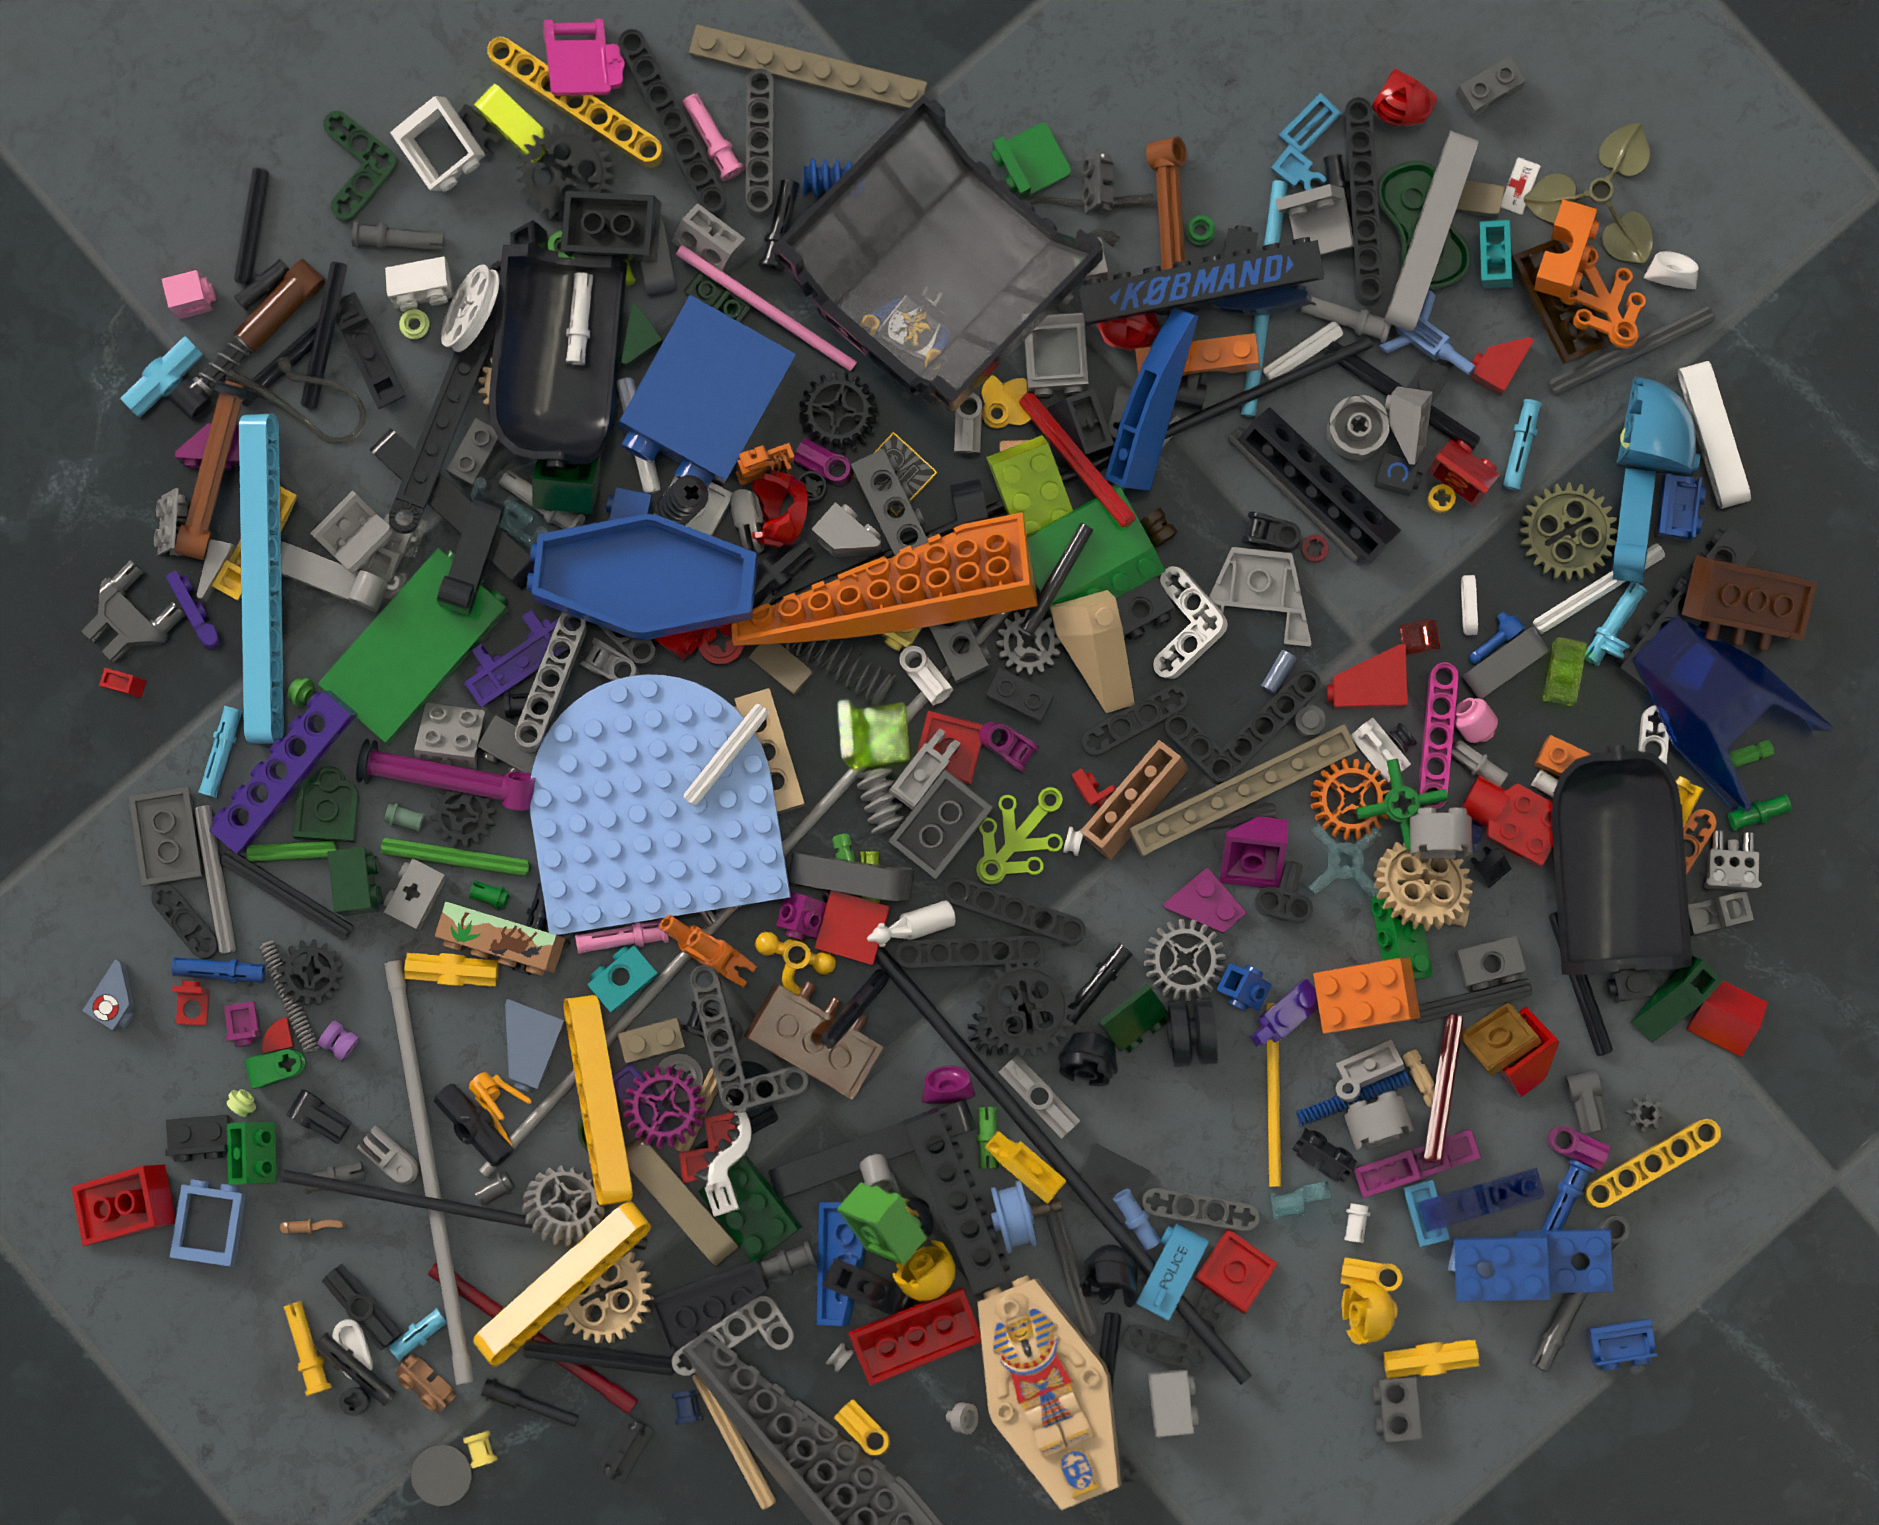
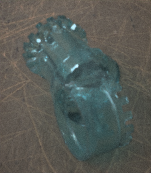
(1293, 1202)

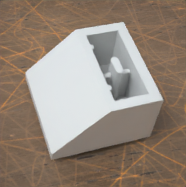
(419, 283)

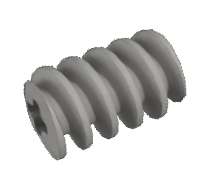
(881, 800)

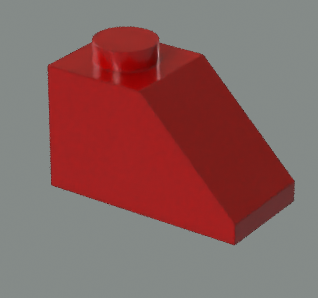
(1499, 364)

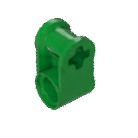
(270, 1068)

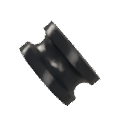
(1402, 738)

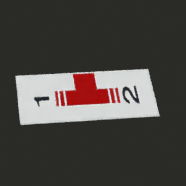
(1519, 185)

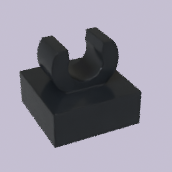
(1492, 867)

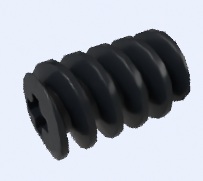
(683, 500)

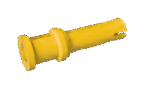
(310, 1362)

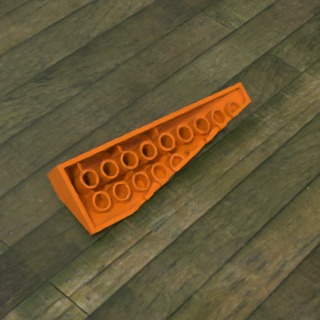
(950, 579)

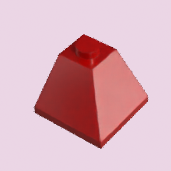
(1533, 1066)

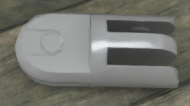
(747, 517)
(389, 1157)

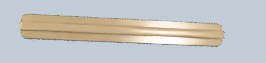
(738, 1447)

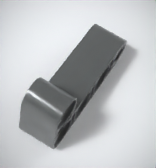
(851, 877)

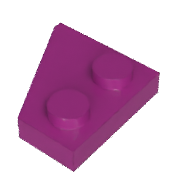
(1206, 902)

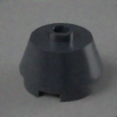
(1089, 1058)

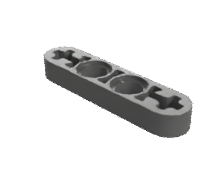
(1199, 1213)

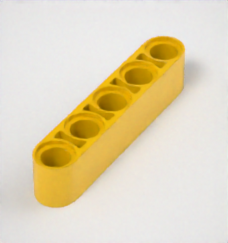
(1666, 1158)

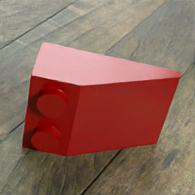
(1463, 472)
(124, 1204)

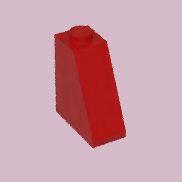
(1372, 684)

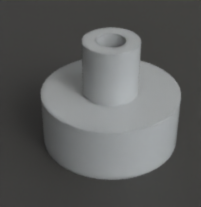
(963, 1418)

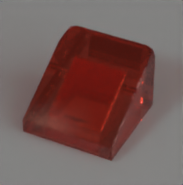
(1420, 636)

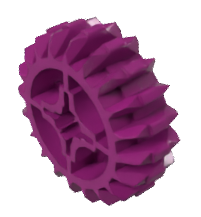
(688, 1118)

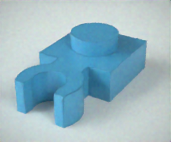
(1294, 168)

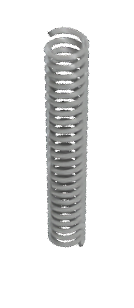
(302, 1039)

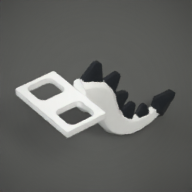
(716, 1173)

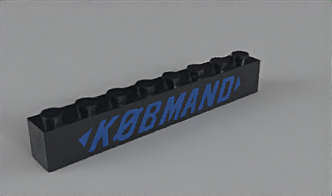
(1200, 282)

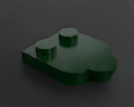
(326, 807)

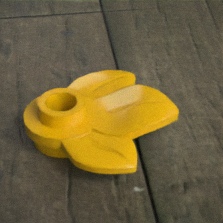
(1006, 399)

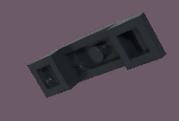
(368, 352)
(867, 1288)

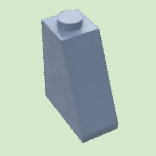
(530, 1044)

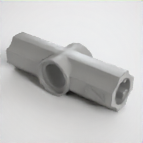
(1024, 1081)

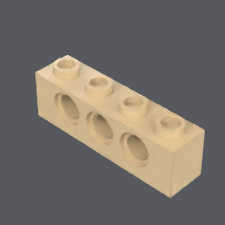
(790, 795)

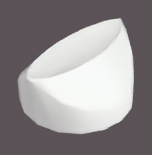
(1673, 270)

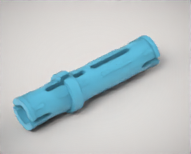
(1530, 411)
(1615, 621)
(220, 751)

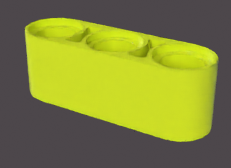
(509, 119)

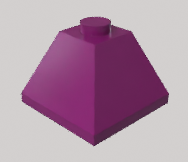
(1255, 853)

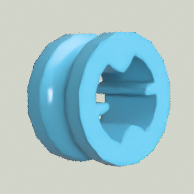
(1614, 646)

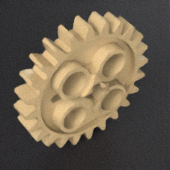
(1423, 886)
(613, 1319)

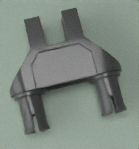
(126, 619)

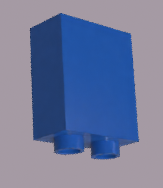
(703, 393)

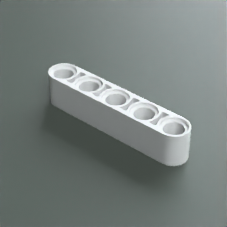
(1714, 435)

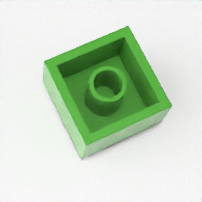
(882, 1223)

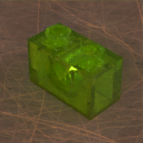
(1564, 671)

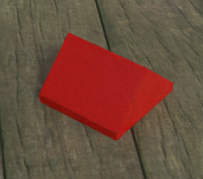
(1729, 1018)

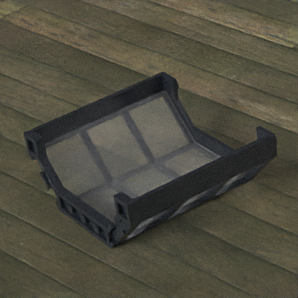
(931, 260)

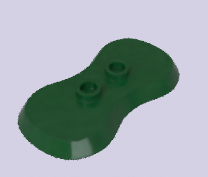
(1402, 197)

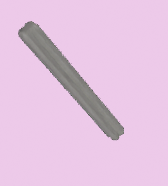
(215, 880)

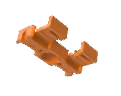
(755, 462)

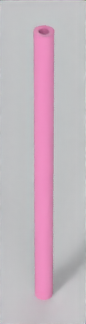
(766, 308)

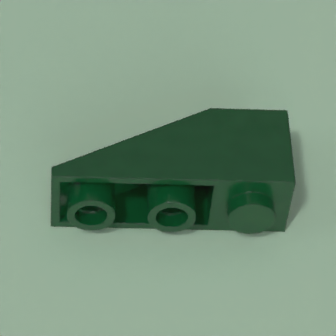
(1677, 998)

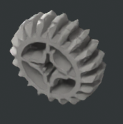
(1204, 942)
(559, 1215)

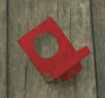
(191, 992)

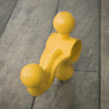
(822, 963)

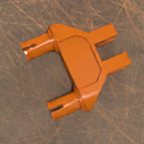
(707, 949)

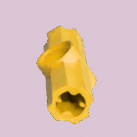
(451, 969)
(1431, 1359)

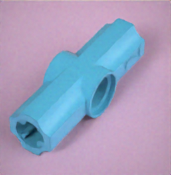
(162, 376)

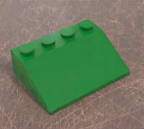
(1111, 559)

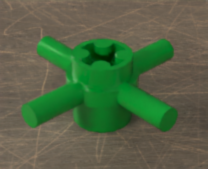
(1398, 789)

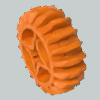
(1340, 790)

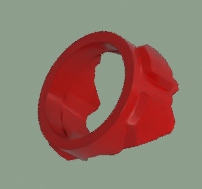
(771, 493)

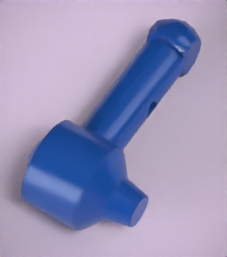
(1509, 629)

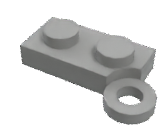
(1367, 1069)

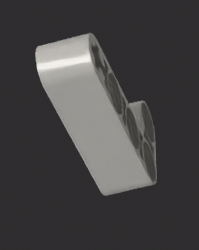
(332, 578)
(753, 1324)

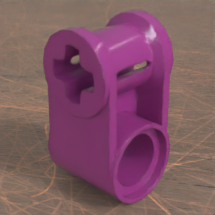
(1012, 747)

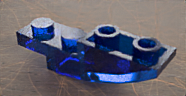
(1481, 1199)

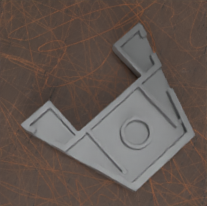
(1262, 582)

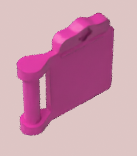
(582, 65)

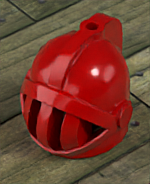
(1404, 100)
(1130, 332)

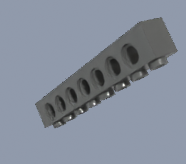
(867, 472)

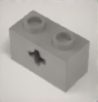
(429, 886)

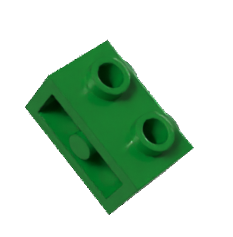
(251, 1153)

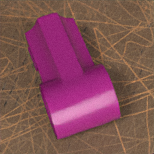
(822, 461)
(1580, 1147)

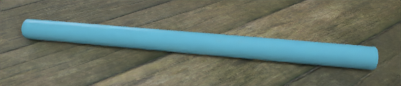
(1260, 322)

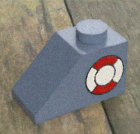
(112, 999)

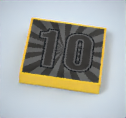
(912, 469)

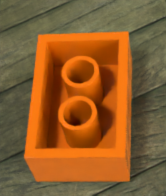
(1366, 995)

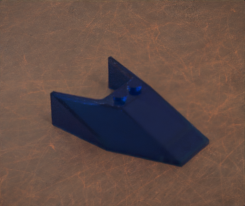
(1710, 697)

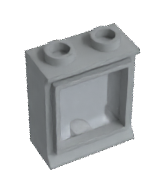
(1057, 356)

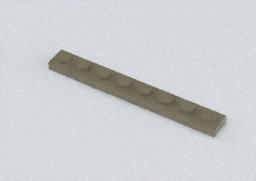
(806, 68)
(1242, 790)

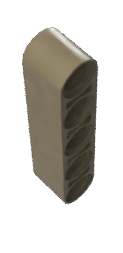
(679, 1201)

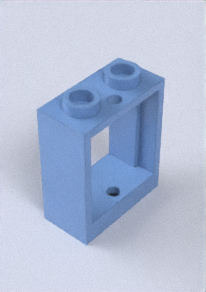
(226, 1191)

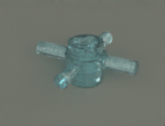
(1354, 850)

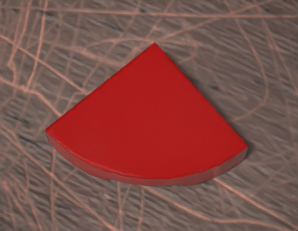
(278, 1037)

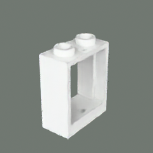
(417, 123)

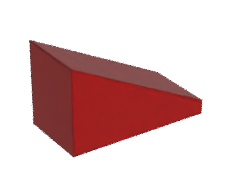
(122, 682)

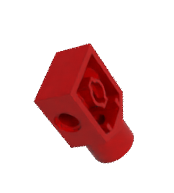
(1512, 819)

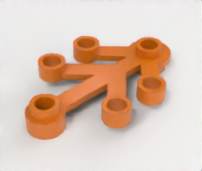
(1608, 304)

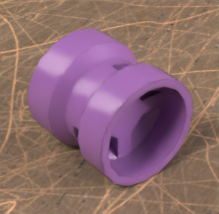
(338, 1040)

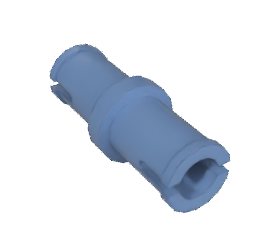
(1136, 1219)

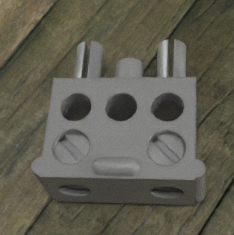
(1728, 877)

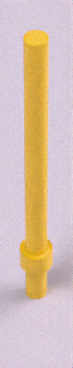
(1273, 1087)

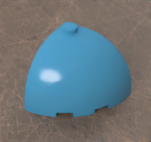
(1658, 431)

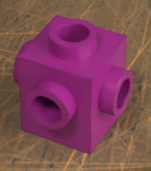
(801, 916)

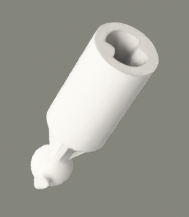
(916, 923)

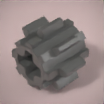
(1636, 1112)

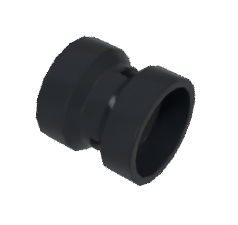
(814, 482)

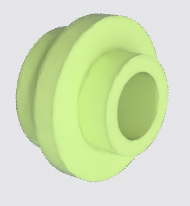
(408, 317)
(241, 1102)

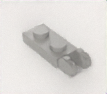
(923, 771)

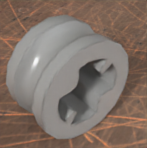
(839, 1357)

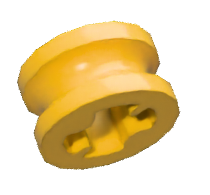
(1434, 504)

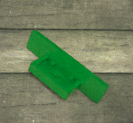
(1401, 940)

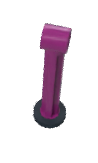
(513, 789)

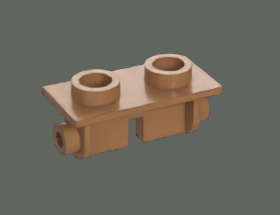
(415, 1378)

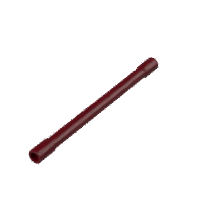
(612, 1392)

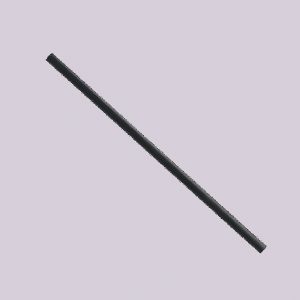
(413, 1200)

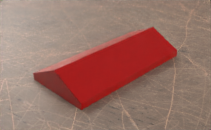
(915, 1336)

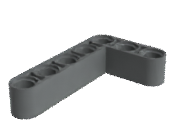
(730, 1052)

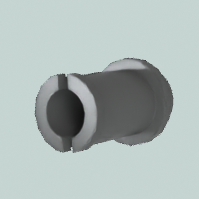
(494, 1188)

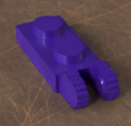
(193, 611)

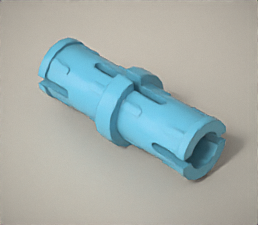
(418, 1334)

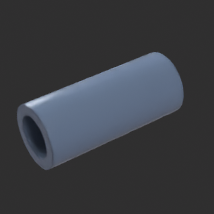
(1279, 672)

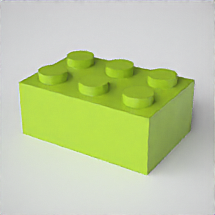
(1030, 483)

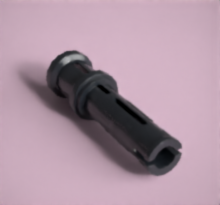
(780, 223)

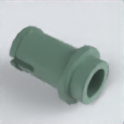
(403, 817)

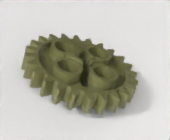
(1581, 554)

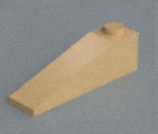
(1096, 643)

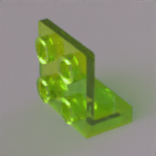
(873, 734)

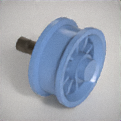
(1016, 1215)

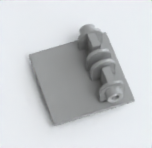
(168, 509)

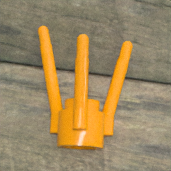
(487, 1091)

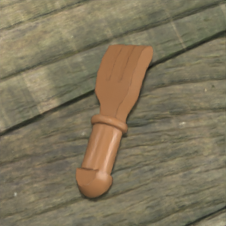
(308, 1226)

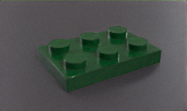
(761, 1216)

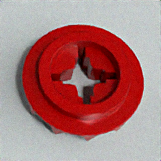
(713, 652)

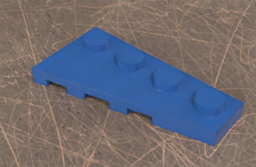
(839, 1242)

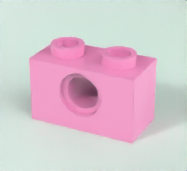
(189, 294)

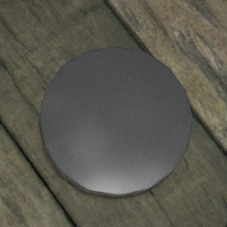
(441, 1475)

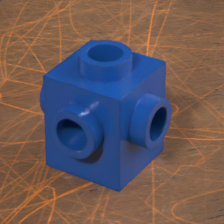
(1244, 987)

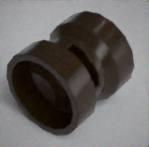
(1158, 528)

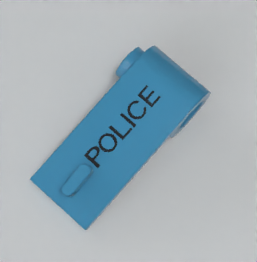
(1172, 1271)

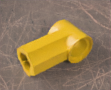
(1366, 1271)
(861, 1426)

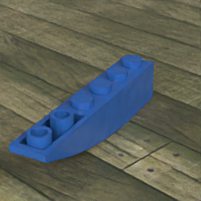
(1151, 405)

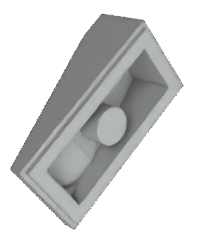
(215, 557)

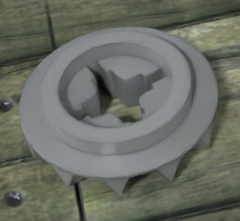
(683, 1062)

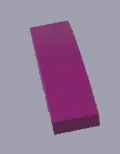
(1412, 1166)

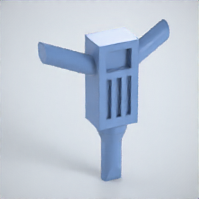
(1429, 339)

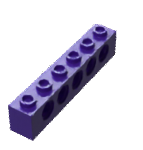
(336, 717)

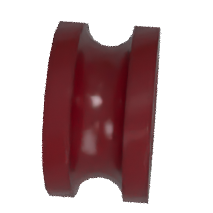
(1323, 551)

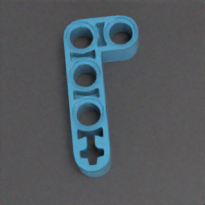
(1634, 525)

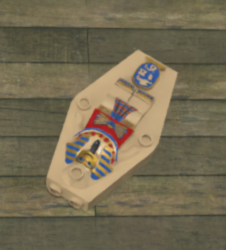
(1049, 1392)

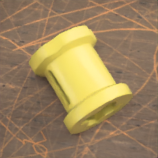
(480, 1449)

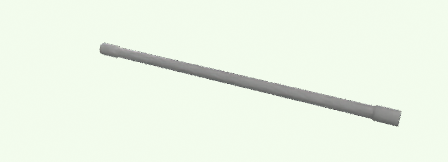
(397, 987)

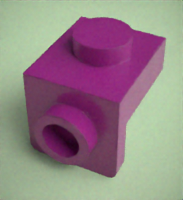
(242, 1023)

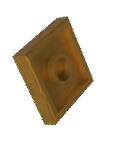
(1500, 1038)

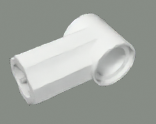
(926, 675)

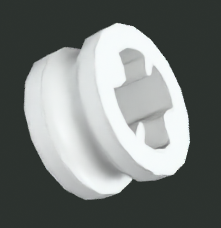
(1073, 841)

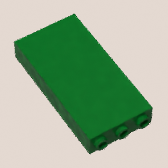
(410, 650)

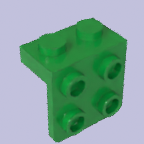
(1030, 160)

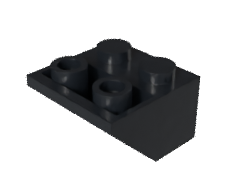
(1084, 423)

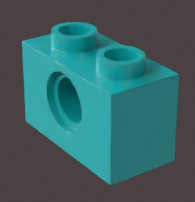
(640, 973)

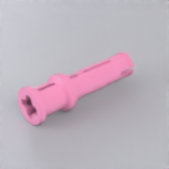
(718, 148)
(636, 934)

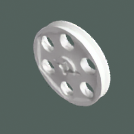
(470, 308)

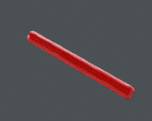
(1077, 460)

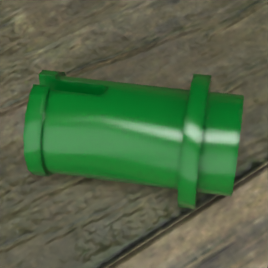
(488, 894)

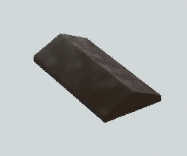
(1557, 317)

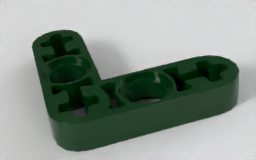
(368, 168)

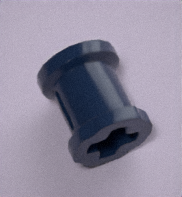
(687, 1406)

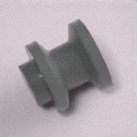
(1309, 721)

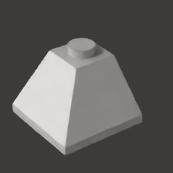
(1409, 420)

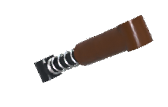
(298, 286)

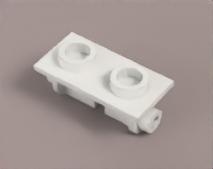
(1378, 747)

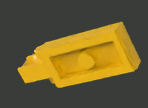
(1026, 1166)

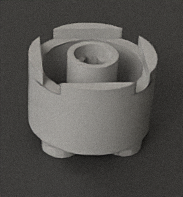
(1365, 442)
(1440, 833)
(1378, 1122)

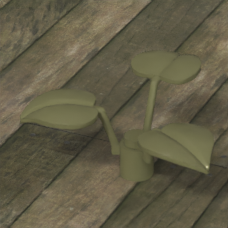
(1626, 152)

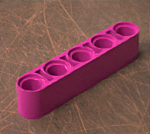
(1444, 723)

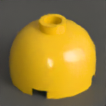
(926, 1273)
(1369, 1312)

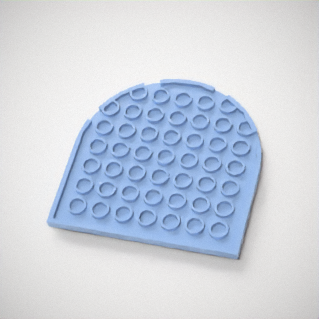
(613, 815)

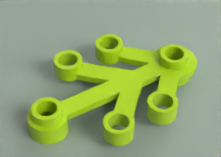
(1016, 839)

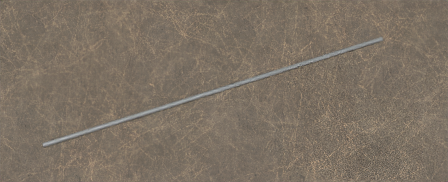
(723, 914)

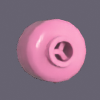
(1475, 720)

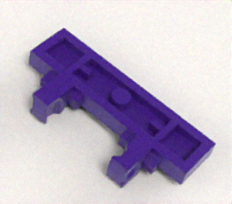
(501, 674)

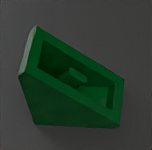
(640, 339)

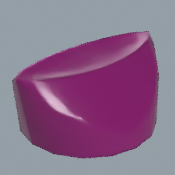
(947, 1085)

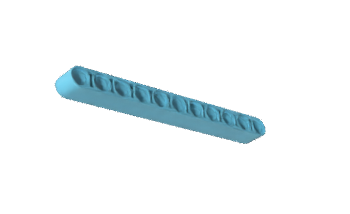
(261, 578)

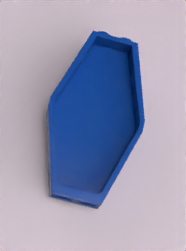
(643, 576)

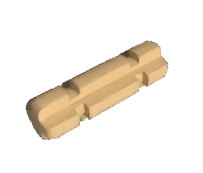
(1420, 1075)

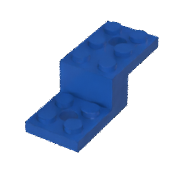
(1533, 1265)

